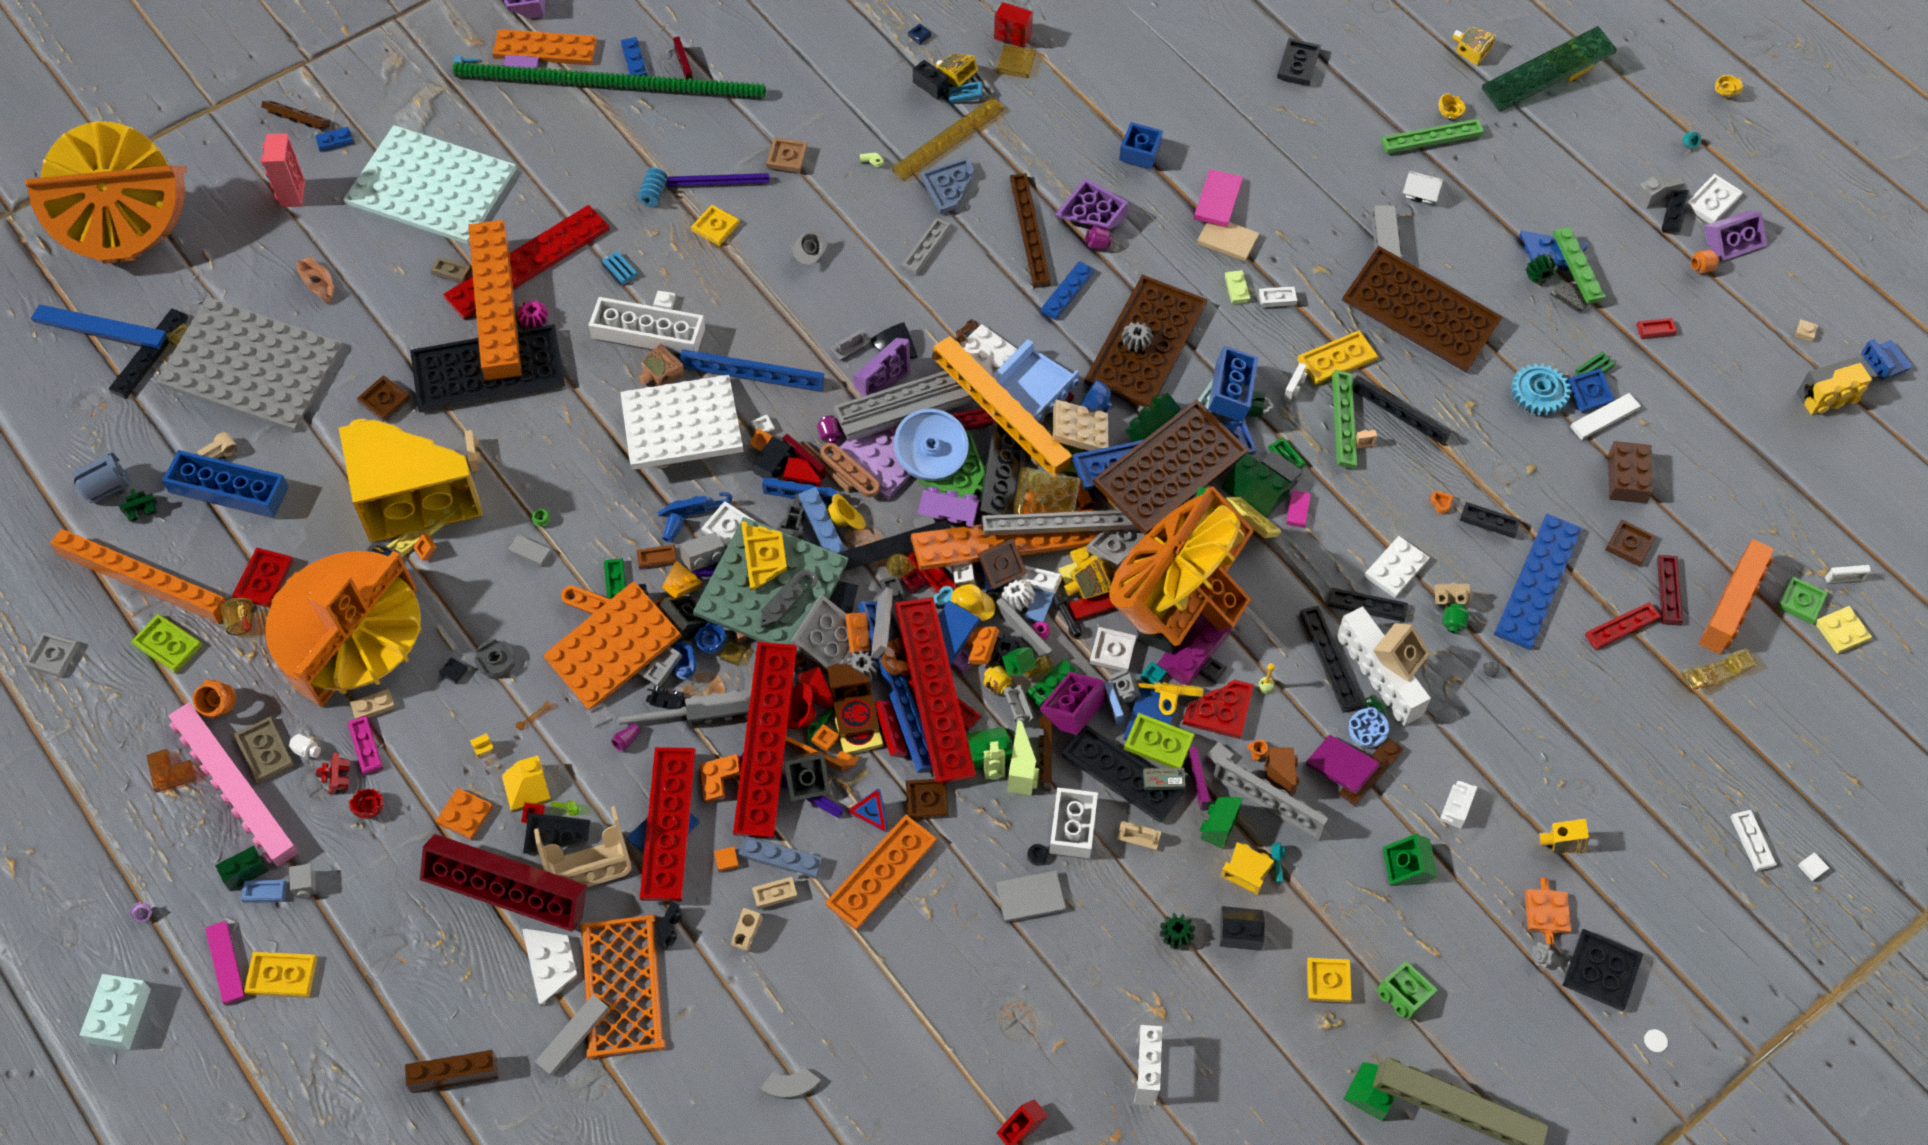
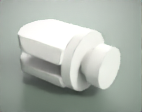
(304, 746)

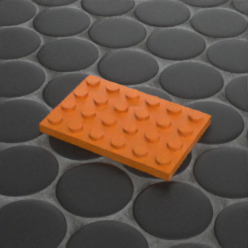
(612, 645)

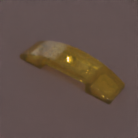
(1719, 671)

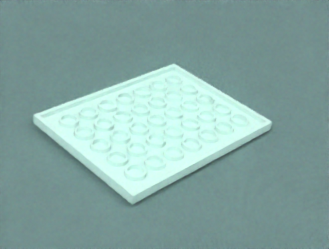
(429, 184)

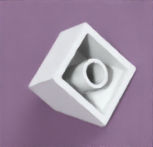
(1422, 186)

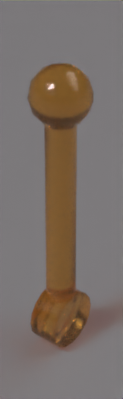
(520, 725)

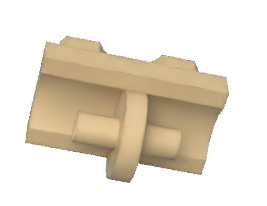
(1452, 593)

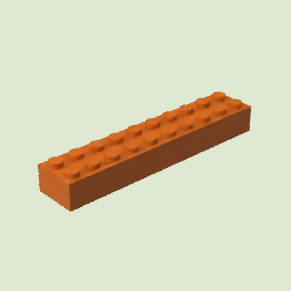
(494, 300)

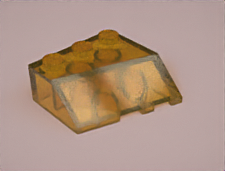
(1045, 492)

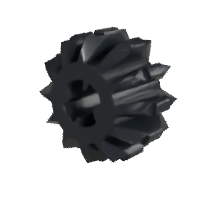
(1002, 647)

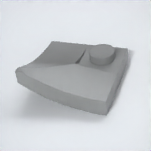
(661, 666)

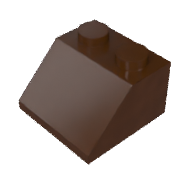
(847, 681)

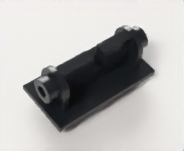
(659, 696)

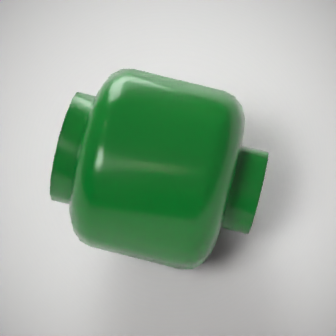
(1455, 618)

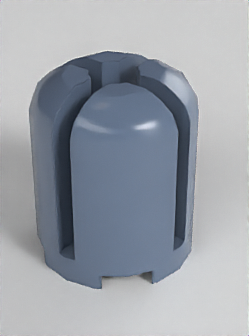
(101, 478)

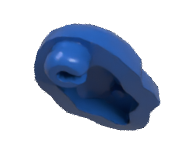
(687, 664)

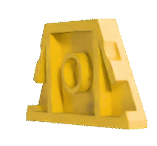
(763, 554)

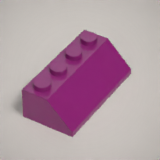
(1193, 651)

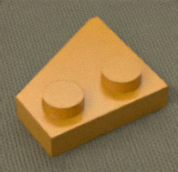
(681, 581)

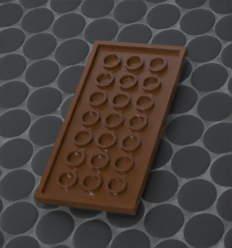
(1422, 308)
(1142, 374)
(1170, 466)

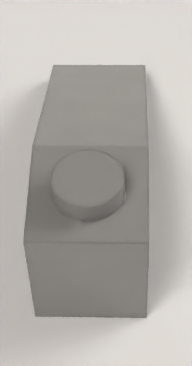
(1657, 188)

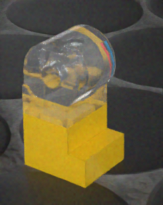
(486, 754)

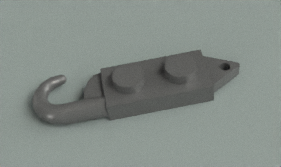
(785, 599)

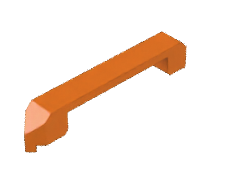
(841, 762)

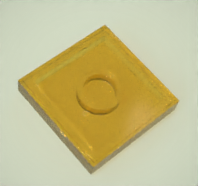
(1016, 61)

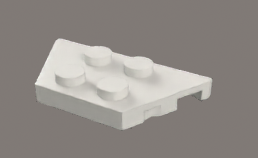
(550, 962)

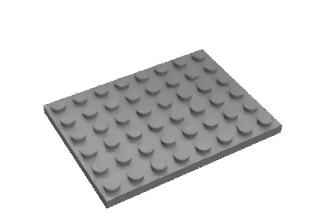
(250, 364)

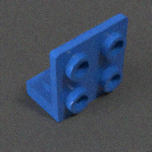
(1885, 358)

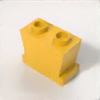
(1247, 868)

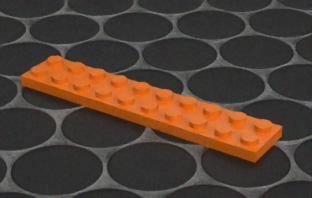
(962, 544)

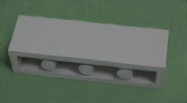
(1385, 229)

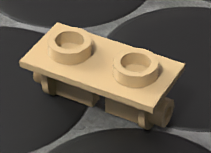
(1139, 835)

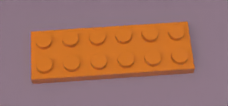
(546, 46)
(880, 872)

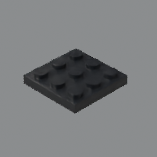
(1602, 970)

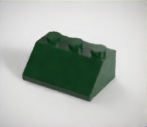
(1256, 485)

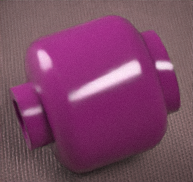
(1098, 238)
(829, 429)

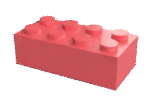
(283, 170)

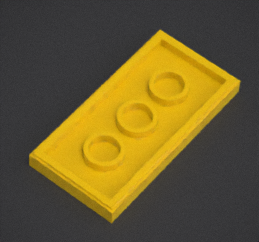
(1341, 354)

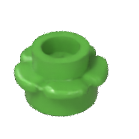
(540, 513)

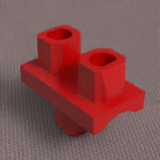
(337, 765)

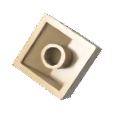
(1402, 650)

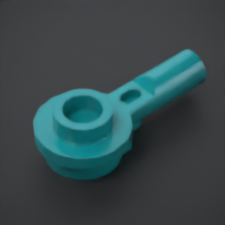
(1278, 853)

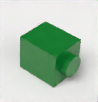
(1019, 661)

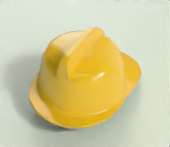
(844, 514)
(974, 601)

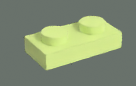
(1237, 287)

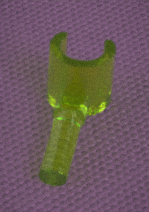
(571, 806)

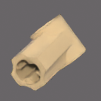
(222, 445)

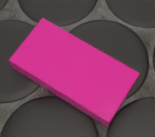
(1298, 509)

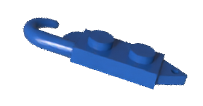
(694, 505)

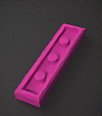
(225, 963)

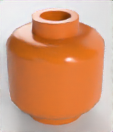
(1704, 261)

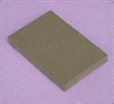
(264, 750)

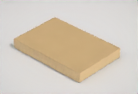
(1229, 240)

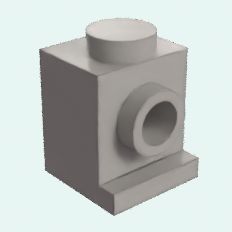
(1125, 685)

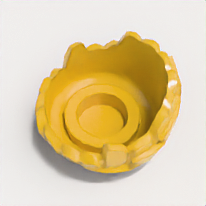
(1728, 86)
(1451, 106)

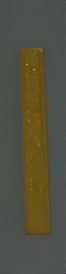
(947, 139)

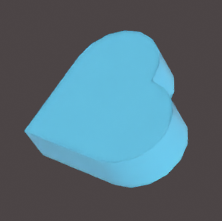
(943, 597)

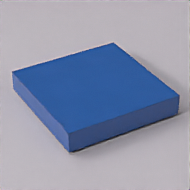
(1590, 390)

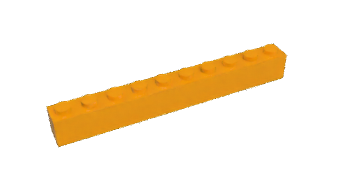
(1001, 406)

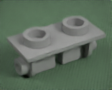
(850, 345)
(1019, 704)

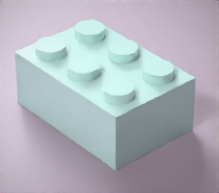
(115, 1012)

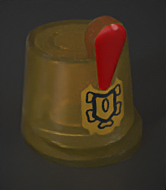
(237, 616)

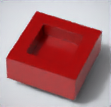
(533, 808)

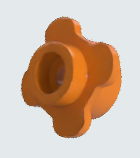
(1258, 744)

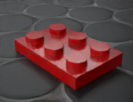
(263, 577)

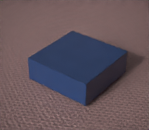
(919, 34)

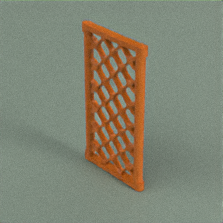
(585, 929)

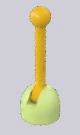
(1268, 684)

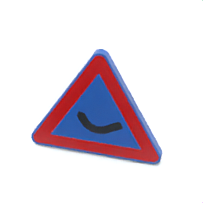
(871, 810)

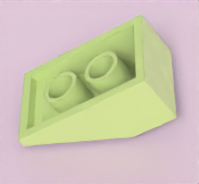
(1022, 773)

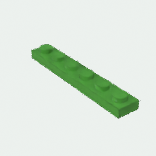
(1432, 136)
(1344, 419)

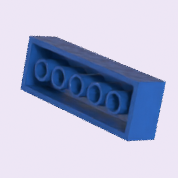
(225, 483)

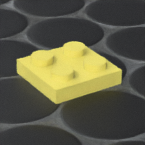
(1843, 630)

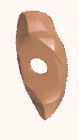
(309, 269)

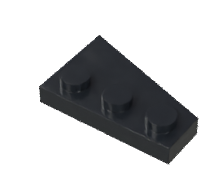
(555, 830)

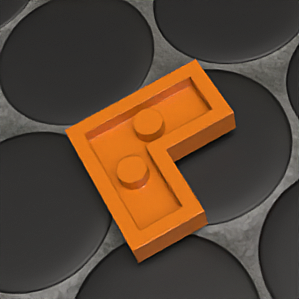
(982, 644)
(715, 772)

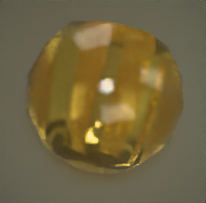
(898, 565)

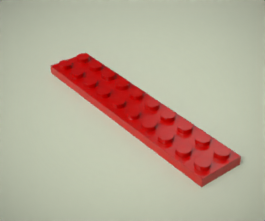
(537, 255)
(935, 691)
(765, 740)

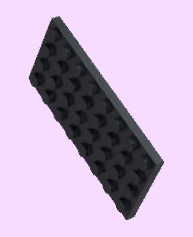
(453, 374)

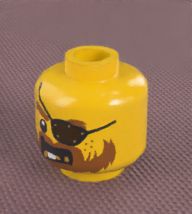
(997, 680)

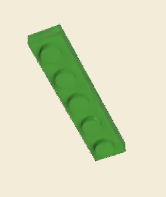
(1578, 265)

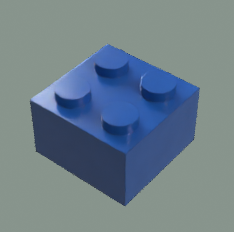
(1141, 145)

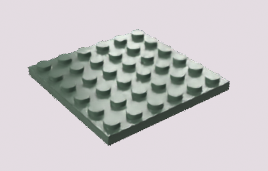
(734, 606)

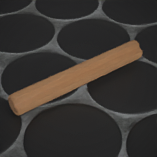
(828, 470)

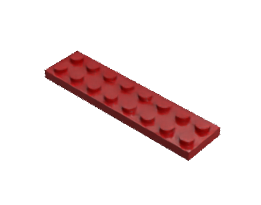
(668, 824)

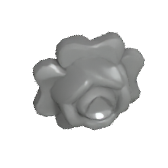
(1542, 955)

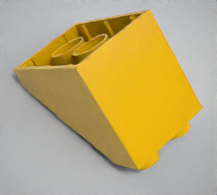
(404, 480)

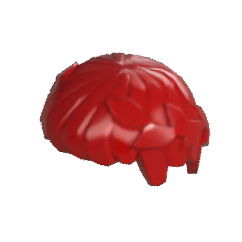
(366, 803)

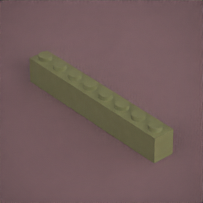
(1458, 1105)

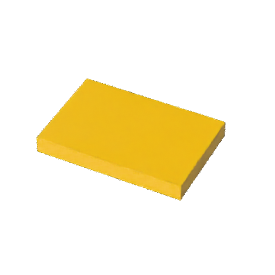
(280, 974)

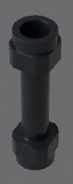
(1061, 604)

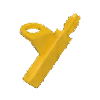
(1171, 692)

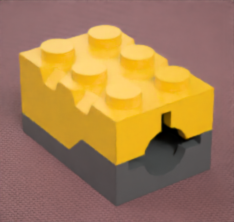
(1834, 386)

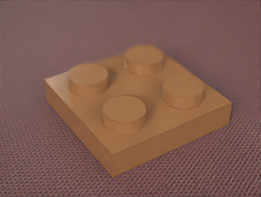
(787, 155)

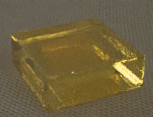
(732, 653)

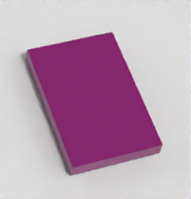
(1342, 764)

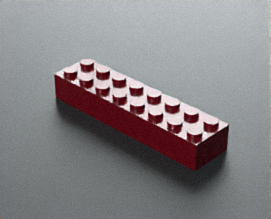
(503, 882)

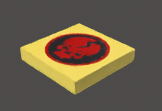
(861, 742)

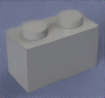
(702, 551)

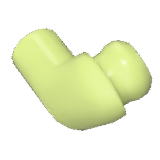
(873, 158)

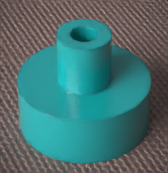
(1692, 140)

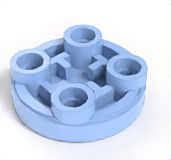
(1368, 728)

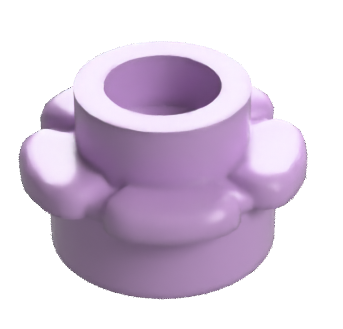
(145, 915)

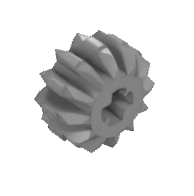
(1137, 336)
(868, 662)

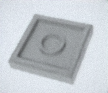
(52, 654)

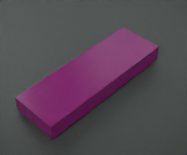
(1198, 778)

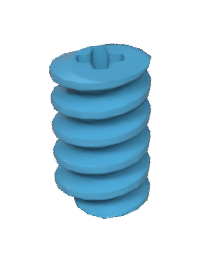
(652, 186)

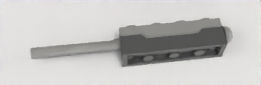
(703, 710)

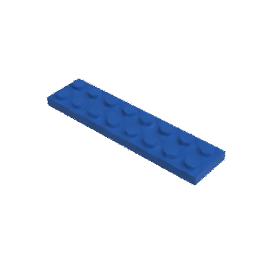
(1538, 581)

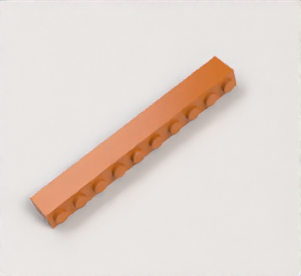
(138, 575)

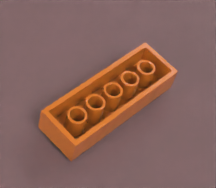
(1737, 597)

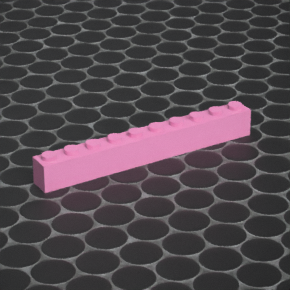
(233, 785)

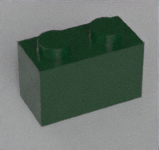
(241, 867)

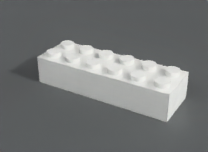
(646, 326)
(1361, 637)

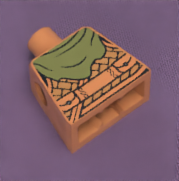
(660, 367)

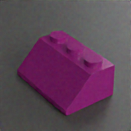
(1074, 702)

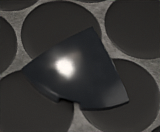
(885, 337)

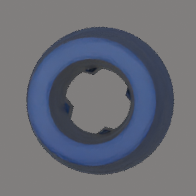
(672, 527)

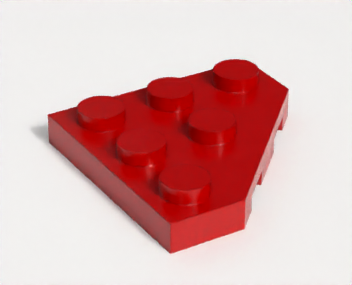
(1221, 709)

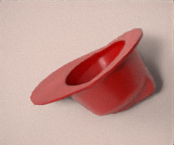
(801, 708)

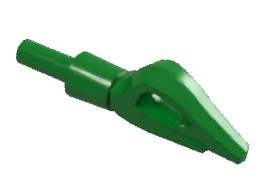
(823, 720)

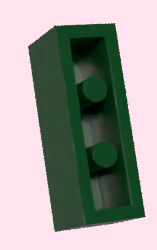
(1152, 417)

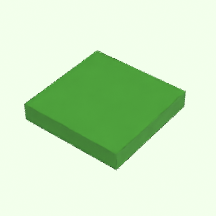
(1802, 600)

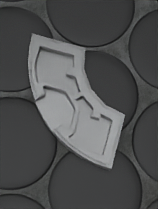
(790, 1085)

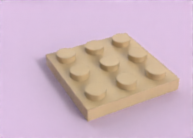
(1079, 426)

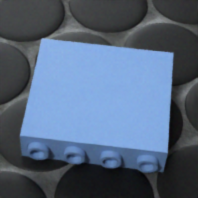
(1035, 380)

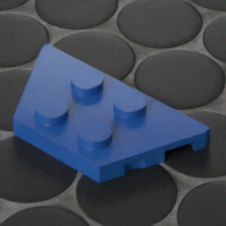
(1539, 244)

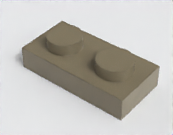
(450, 270)

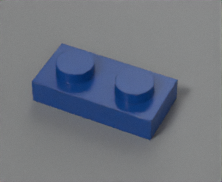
(334, 139)

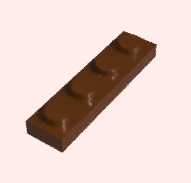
(290, 113)
(1386, 756)
(1046, 757)

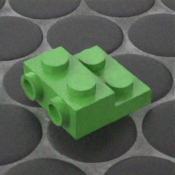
(1406, 990)

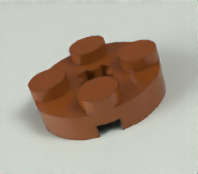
(889, 660)

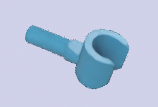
(458, 58)

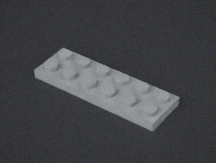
(1270, 798)

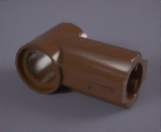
(1085, 498)

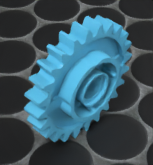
(1540, 389)

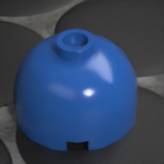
(1097, 397)

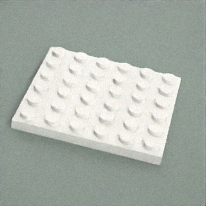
(681, 422)

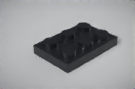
(1299, 61)

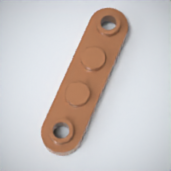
(849, 470)

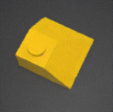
(526, 783)

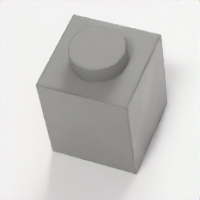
(302, 881)

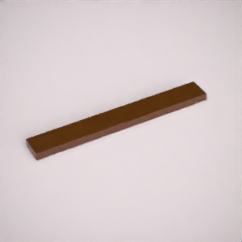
(1030, 230)

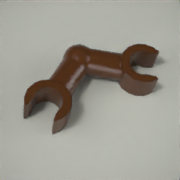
(970, 326)

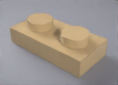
(473, 456)
(373, 704)
(774, 892)

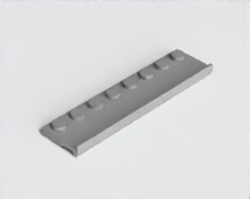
(891, 406)

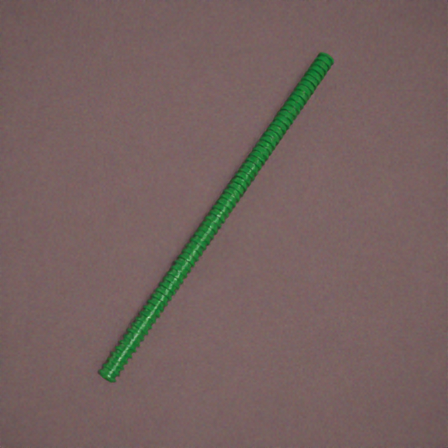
(601, 79)

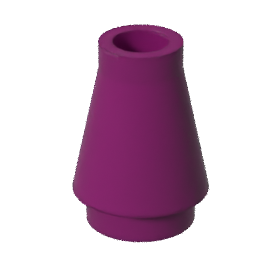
(624, 738)

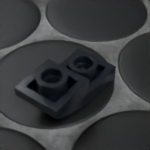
(668, 931)

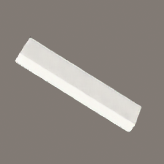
(1605, 416)

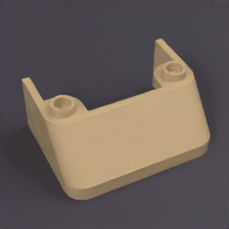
(592, 864)

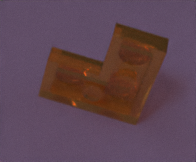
(166, 775)

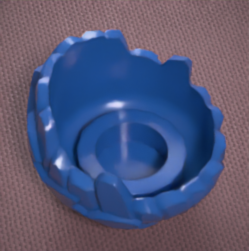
(710, 638)

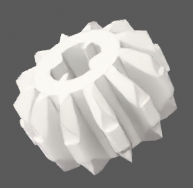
(1019, 594)

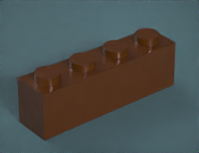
(451, 1071)

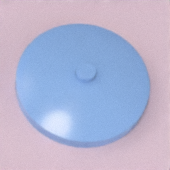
(930, 444)

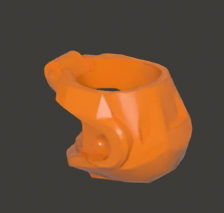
(214, 698)

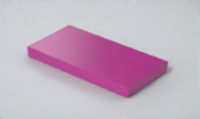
(1218, 198)

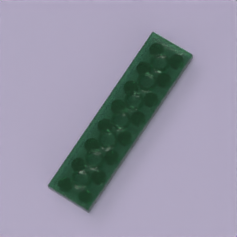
(1549, 68)

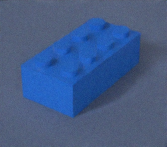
(1233, 383)

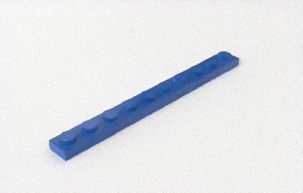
(902, 702)

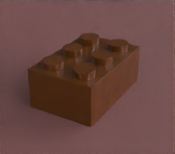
(1630, 472)

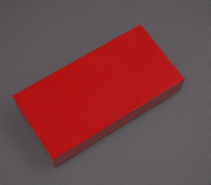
(1656, 328)

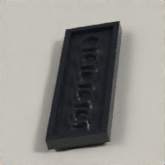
(1001, 473)
(1119, 772)

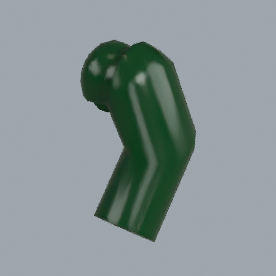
(1375, 701)

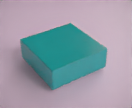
(1153, 673)

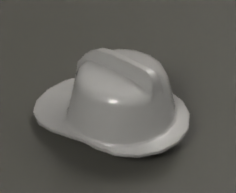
(809, 246)

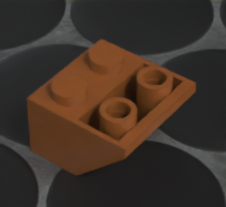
(1280, 769)

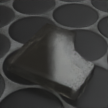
(1570, 295)

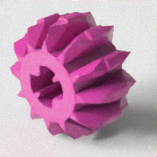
(532, 314)

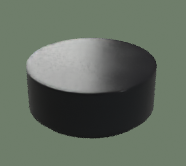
(1037, 854)

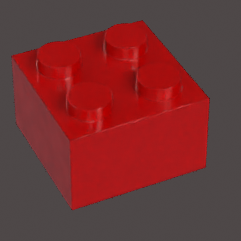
(1013, 25)

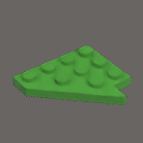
(967, 478)

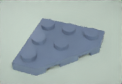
(948, 183)

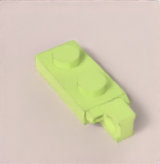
(994, 762)

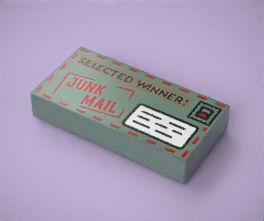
(1164, 778)

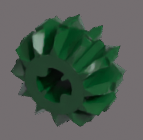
(1541, 268)
(1171, 935)

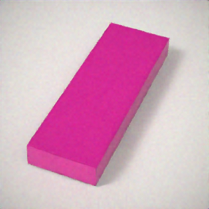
(365, 745)

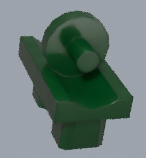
(138, 501)

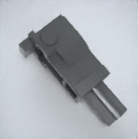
(796, 515)

